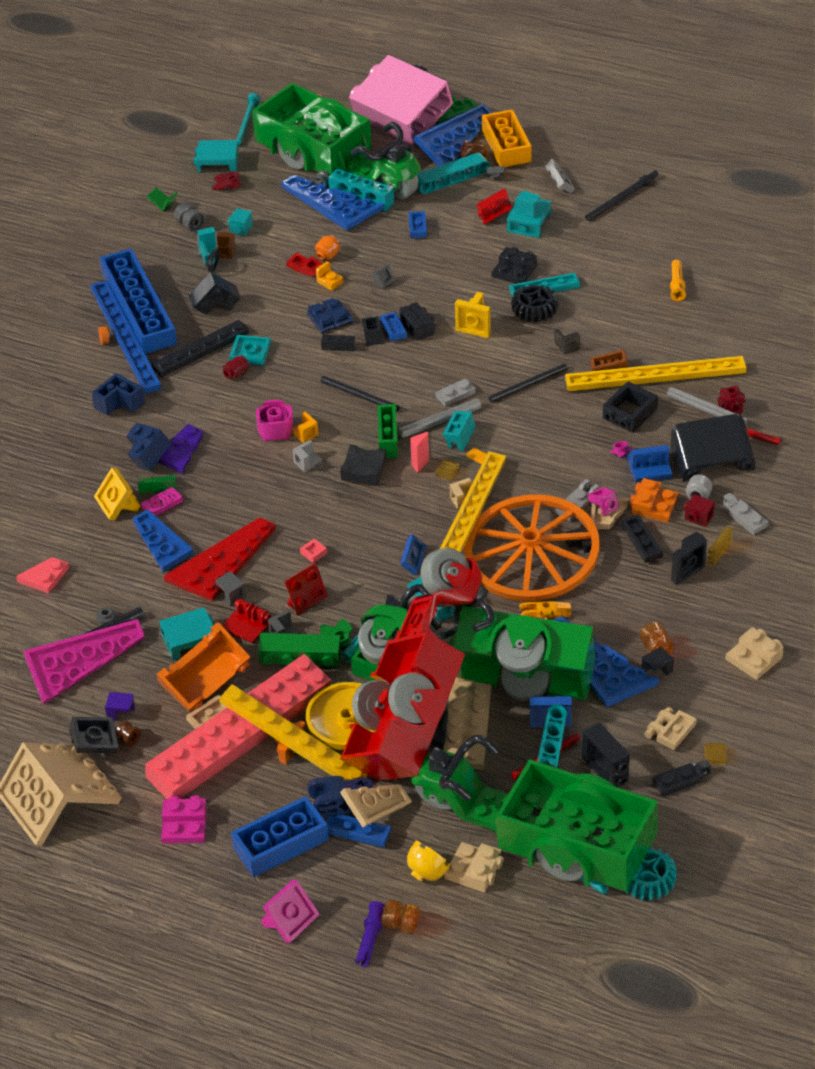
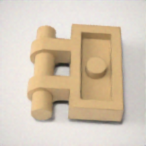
(675, 731)

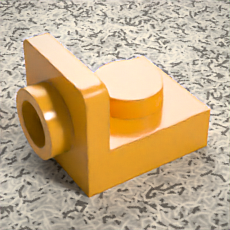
(327, 277)

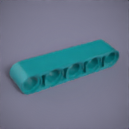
(452, 173)
(549, 742)

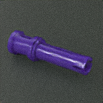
(372, 926)

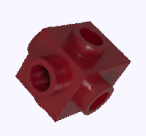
(731, 399)

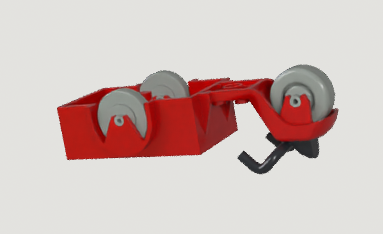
(414, 674)

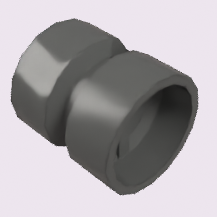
(189, 217)

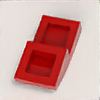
(303, 265)

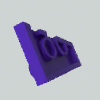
(181, 448)

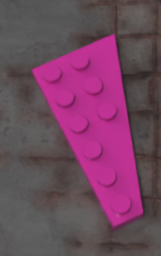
(70, 660)

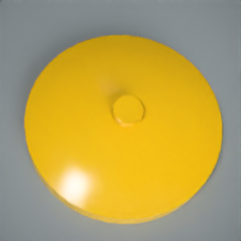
(331, 714)

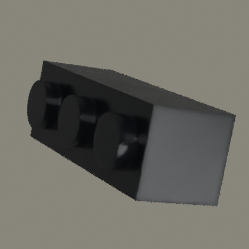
(338, 342)

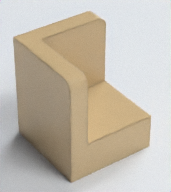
(459, 491)

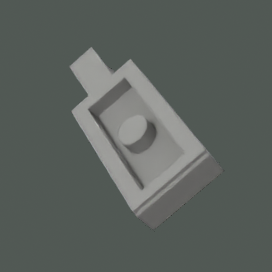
(559, 176)
(744, 514)

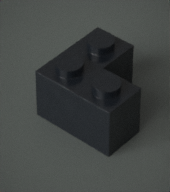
(212, 291)

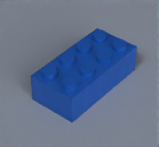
(279, 836)

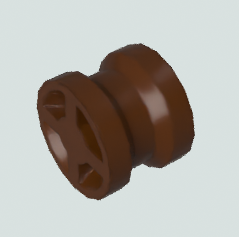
(128, 733)

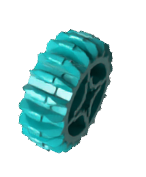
(647, 879)

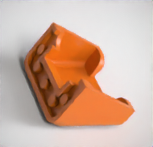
(204, 668)

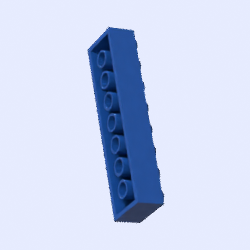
(138, 301)

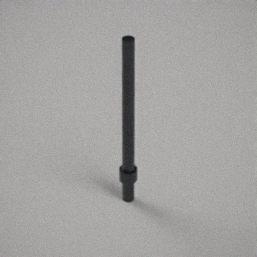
(643, 181)

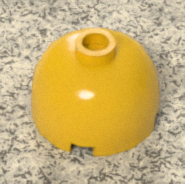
(426, 863)

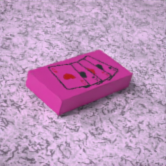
(162, 501)

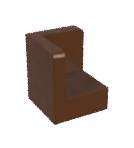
(226, 244)

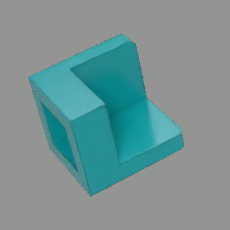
(526, 203)

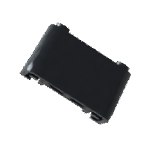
(710, 444)

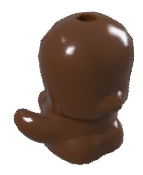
(472, 148)

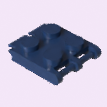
(329, 313)

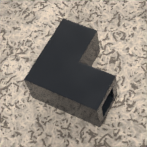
(585, 543)

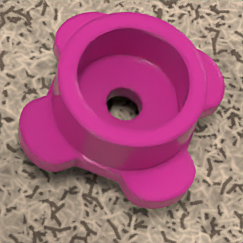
(621, 449)

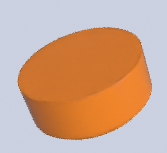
(103, 335)

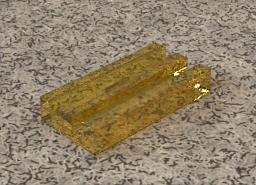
(720, 546)

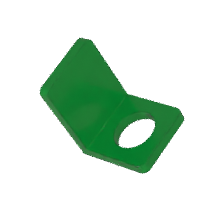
(160, 199)

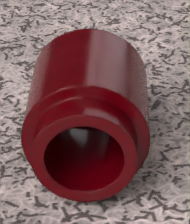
(235, 367)

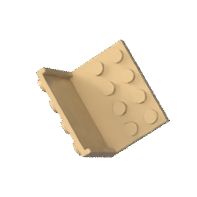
(46, 779)

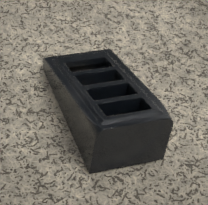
(372, 330)

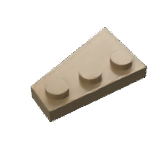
(375, 803)

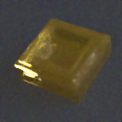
(447, 470)
(715, 753)

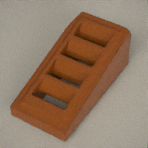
(615, 361)

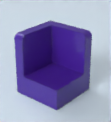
(119, 702)

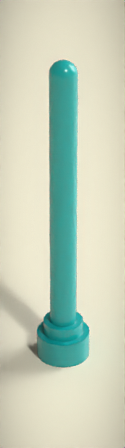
(253, 101)

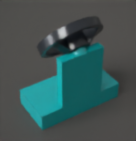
(207, 248)

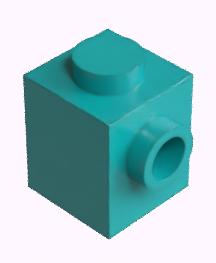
(240, 222)

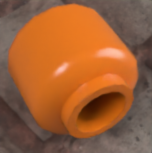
(327, 248)

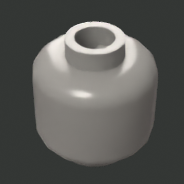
(699, 485)

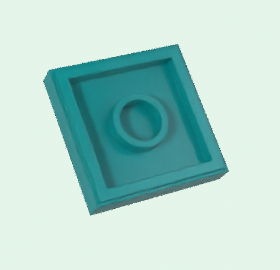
(252, 348)

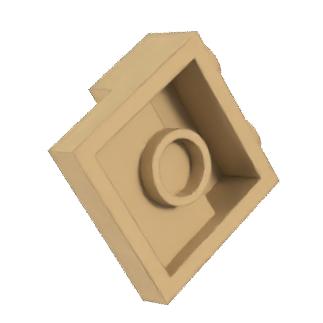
(755, 653)
(474, 866)

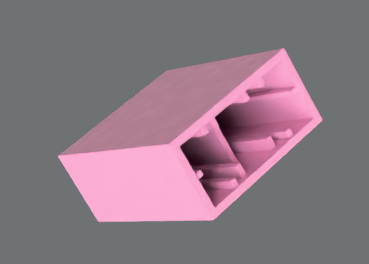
(403, 96)

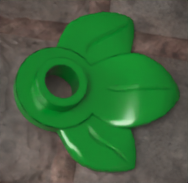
(342, 628)

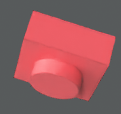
(313, 550)

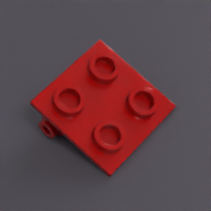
(494, 206)
(305, 589)
(247, 621)

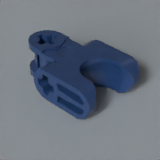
(328, 796)

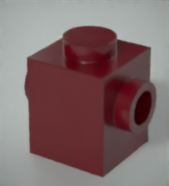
(699, 510)

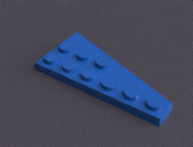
(445, 140)
(334, 204)
(614, 677)

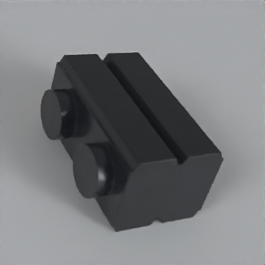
(417, 321)

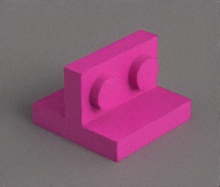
(289, 911)

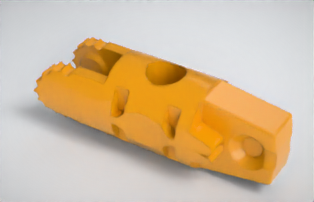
(549, 609)

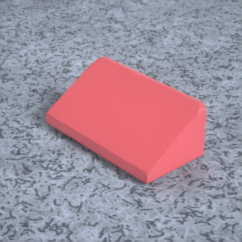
(419, 451)

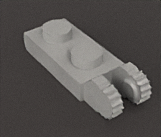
(579, 497)

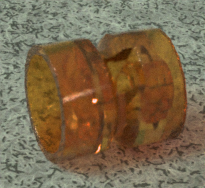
(654, 636)
(400, 916)

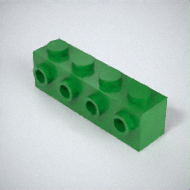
(286, 648)

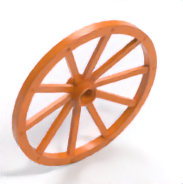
(531, 542)

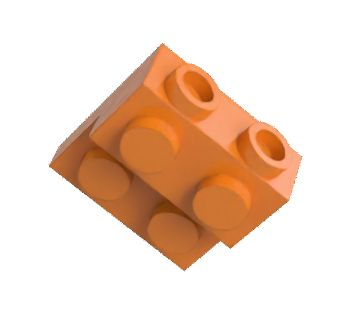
(653, 501)

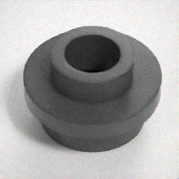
(105, 615)

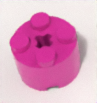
(274, 420)

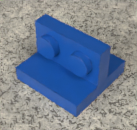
(650, 463)
(539, 708)

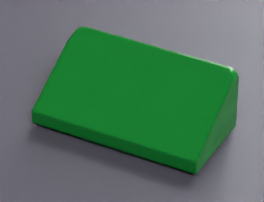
(156, 484)

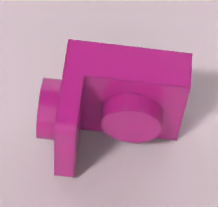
(605, 498)

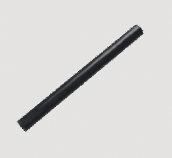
(524, 384)
(356, 392)

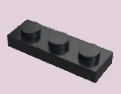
(641, 538)

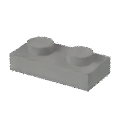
(455, 392)

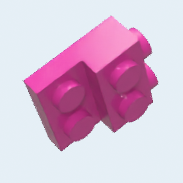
(184, 820)

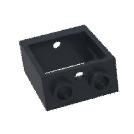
(645, 399)
(605, 755)

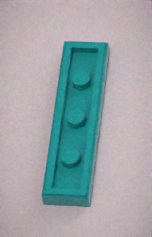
(556, 283)

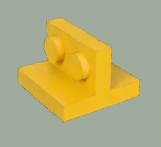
(473, 316)
(115, 495)

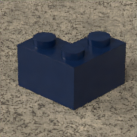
(118, 392)
(148, 445)

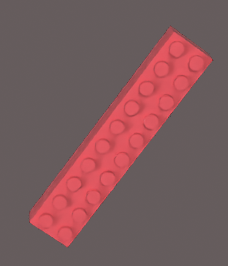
(230, 735)

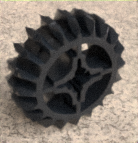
(534, 303)

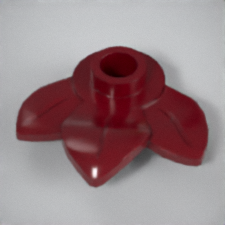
(231, 180)

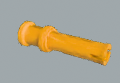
(677, 284)

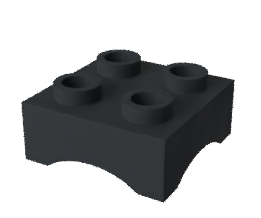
(363, 465)

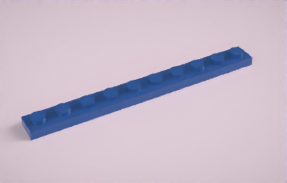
(125, 337)

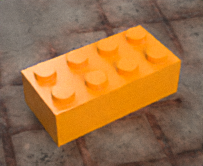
(506, 138)

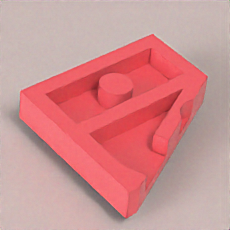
(44, 575)

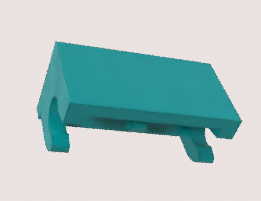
(459, 429)

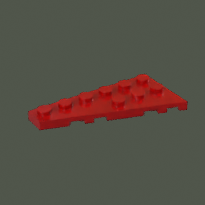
(227, 555)

